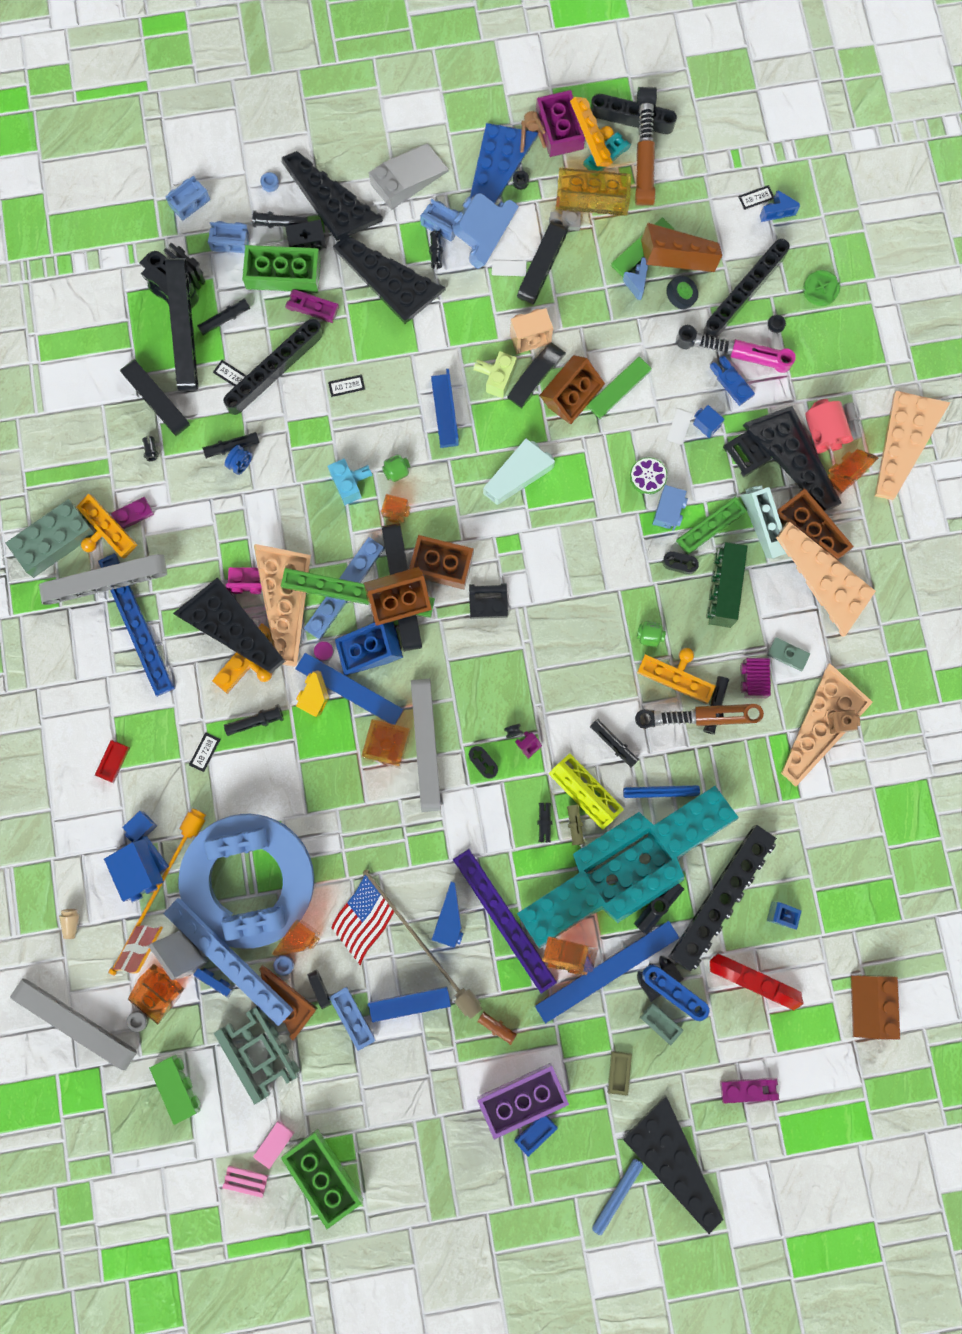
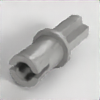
(853, 420)

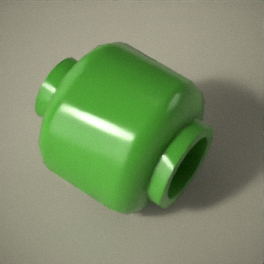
(396, 468)
(651, 633)

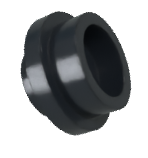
(776, 323)

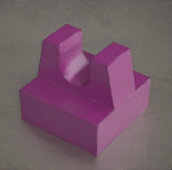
(529, 744)

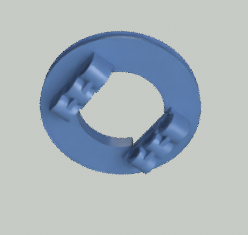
(235, 836)

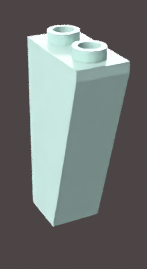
(519, 471)
(764, 519)

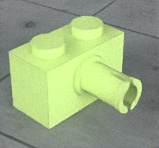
(499, 373)

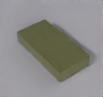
(619, 1073)

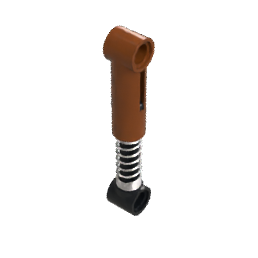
(645, 148)
(701, 716)

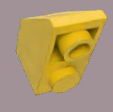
(314, 696)

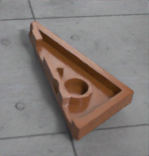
(302, 1008)

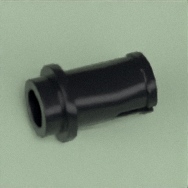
(150, 449)

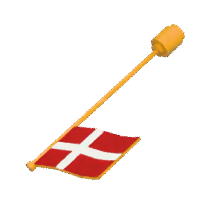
(136, 948)

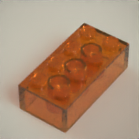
(569, 956)

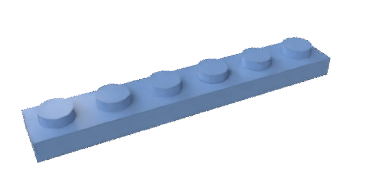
(354, 572)

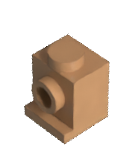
(837, 723)

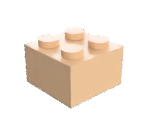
(531, 330)

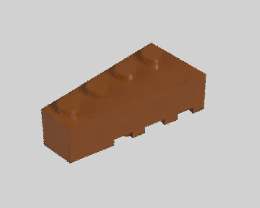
(679, 250)
(815, 523)

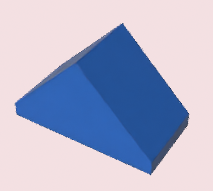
(784, 915)

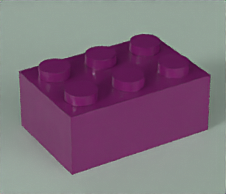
(560, 124)

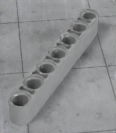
(102, 579)
(425, 745)
(73, 1024)

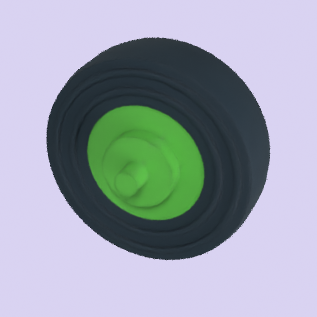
(682, 292)

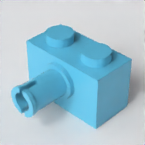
(346, 480)

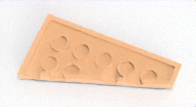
(908, 431)
(829, 580)
(282, 605)
(814, 739)

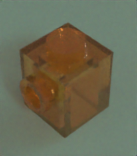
(395, 508)

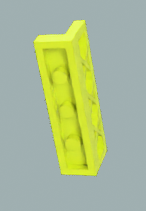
(584, 793)

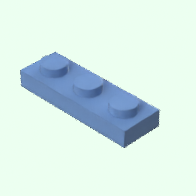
(352, 1018)

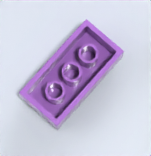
(522, 1101)

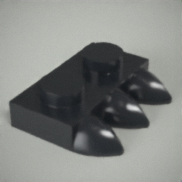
(667, 966)

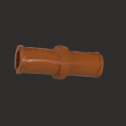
(497, 1028)

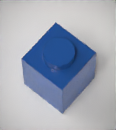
(708, 421)
(139, 826)

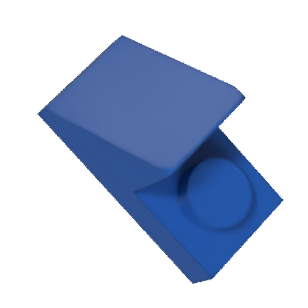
(781, 208)

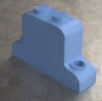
(482, 226)

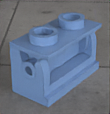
(187, 198)
(439, 218)
(228, 237)
(669, 507)

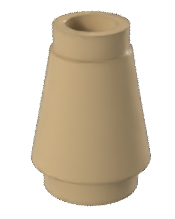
(69, 922)

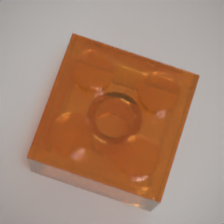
(386, 743)

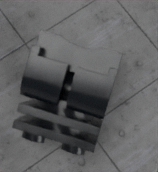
(156, 272)

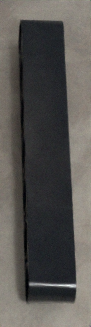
(749, 281)
(181, 324)
(275, 358)
(398, 563)

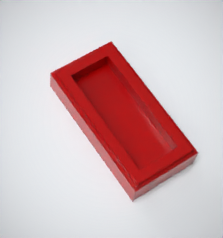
(112, 761)

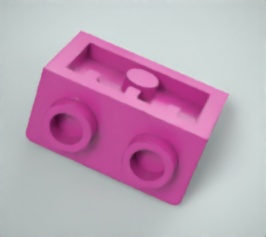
(243, 580)

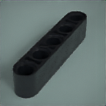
(626, 110)
(542, 262)
(155, 397)

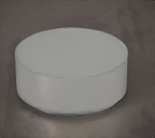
(137, 1021)

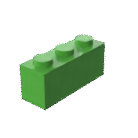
(175, 1089)

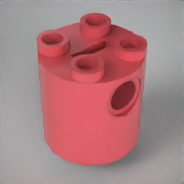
(828, 425)

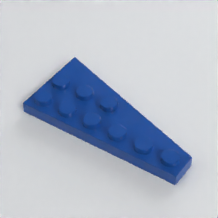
(499, 159)

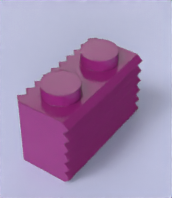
(756, 678)

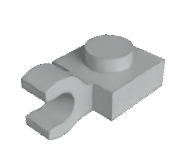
(568, 219)

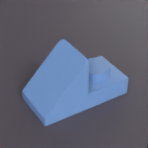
(636, 280)

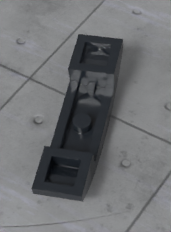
(535, 374)

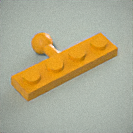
(594, 136)
(105, 527)
(238, 666)
(676, 677)

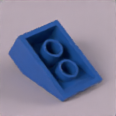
(368, 648)
(449, 922)

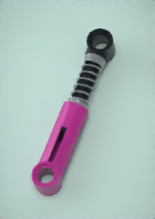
(738, 349)

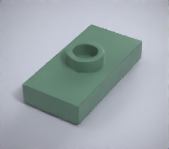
(788, 654)
(661, 1023)

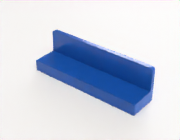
(445, 410)
(409, 1004)

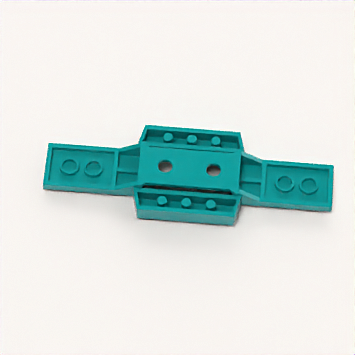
(636, 882)

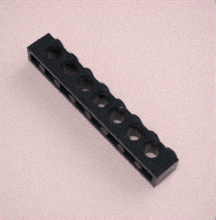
(755, 836)

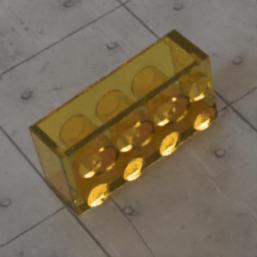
(593, 191)

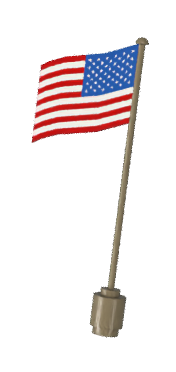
(364, 921)

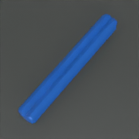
(661, 791)

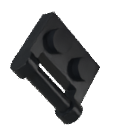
(753, 451)
(488, 607)

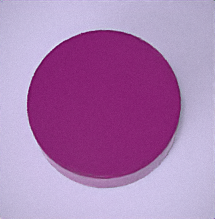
(323, 651)

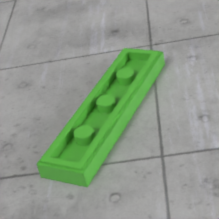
(632, 256)
(619, 387)
(711, 525)

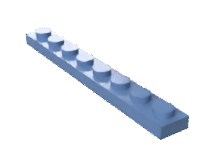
(228, 961)

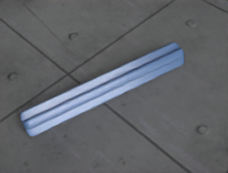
(617, 1197)

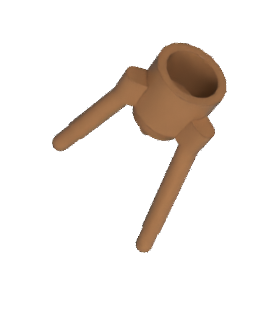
(533, 123)

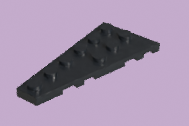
(330, 199)
(393, 282)
(791, 448)
(224, 619)
(665, 1151)

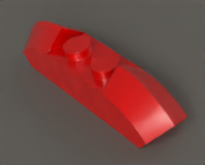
(756, 982)

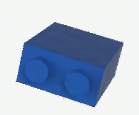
(133, 871)

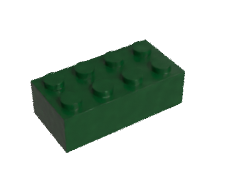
(728, 585)

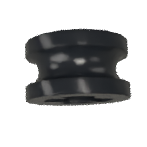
(520, 175)
(513, 731)

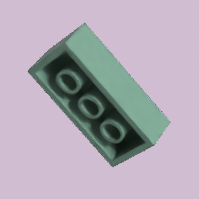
(50, 538)

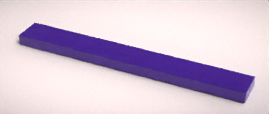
(505, 921)

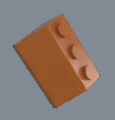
(572, 388)
(397, 596)
(875, 1007)

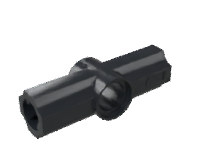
(650, 916)

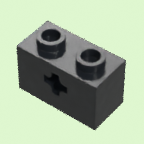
(306, 235)

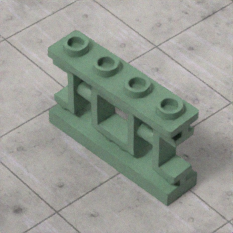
(242, 1063)

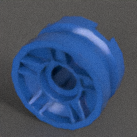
(238, 460)

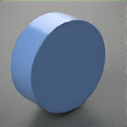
(269, 182)
(283, 965)

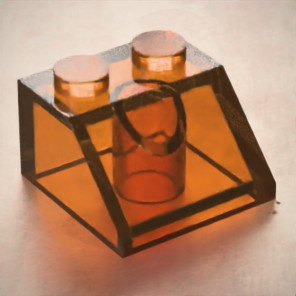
(851, 469)
(297, 939)
(155, 993)

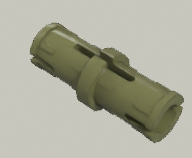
(575, 825)

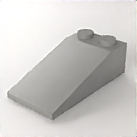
(406, 175)
(178, 955)

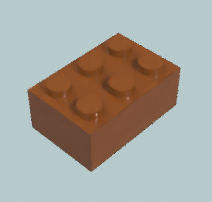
(442, 561)

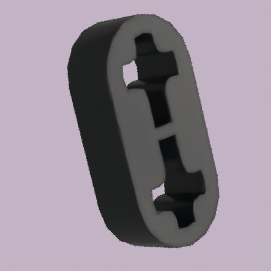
(681, 558)
(479, 765)
(319, 989)

